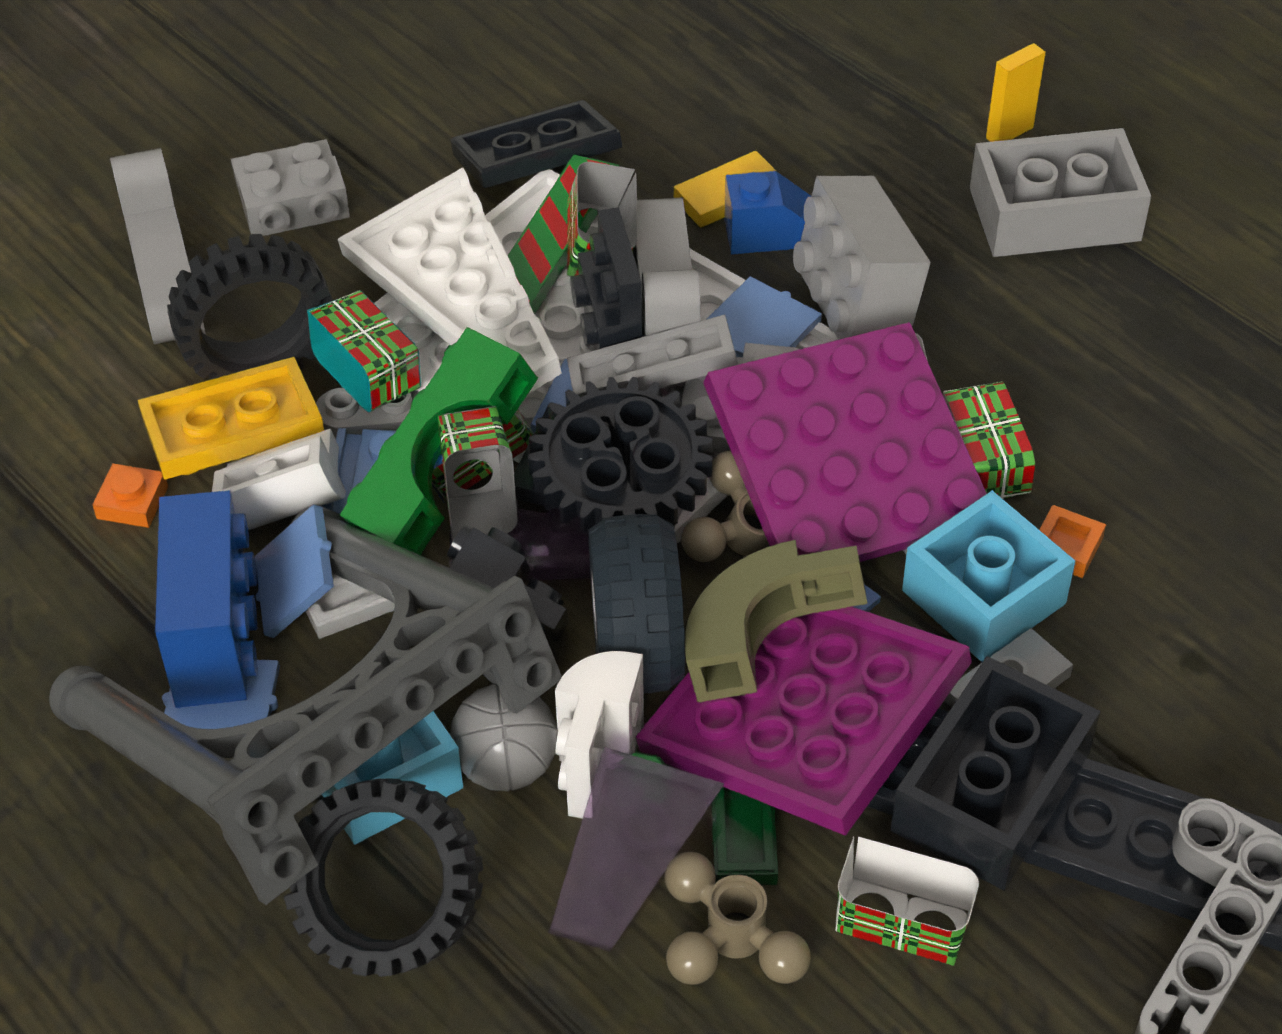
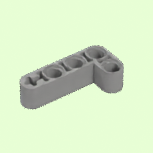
(152, 233)
(665, 266)
(1235, 893)

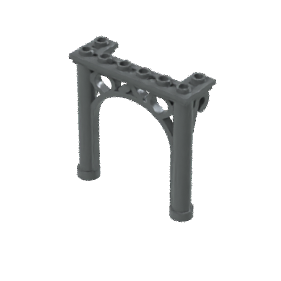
(321, 740)

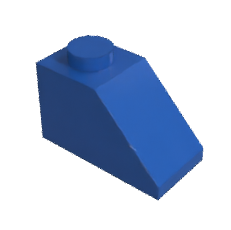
(763, 212)

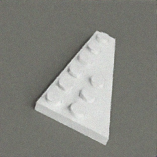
(451, 271)

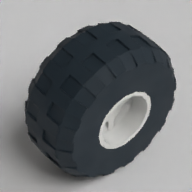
(639, 595)

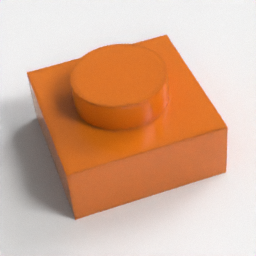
(130, 495)
(1075, 535)

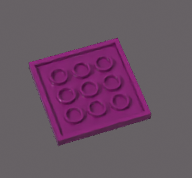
(846, 443)
(828, 718)

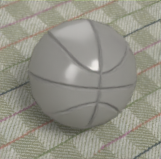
(503, 747)

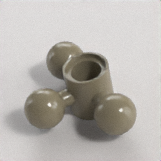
(705, 537)
(694, 955)

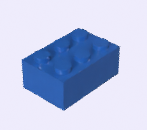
(204, 599)

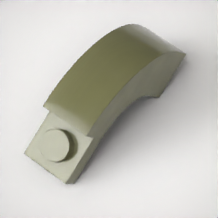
(754, 600)

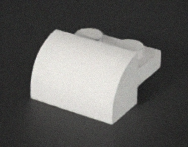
(283, 479)
(595, 709)

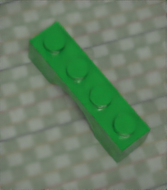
(397, 491)

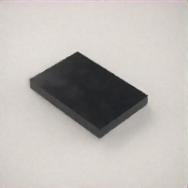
(535, 143)

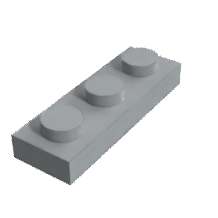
(659, 357)

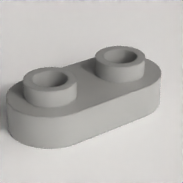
(343, 411)

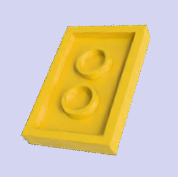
(230, 417)

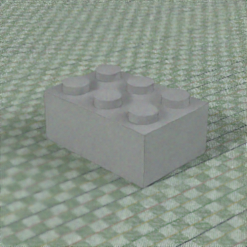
(1059, 192)
(859, 257)

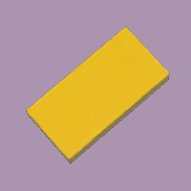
(1015, 94)
(705, 193)

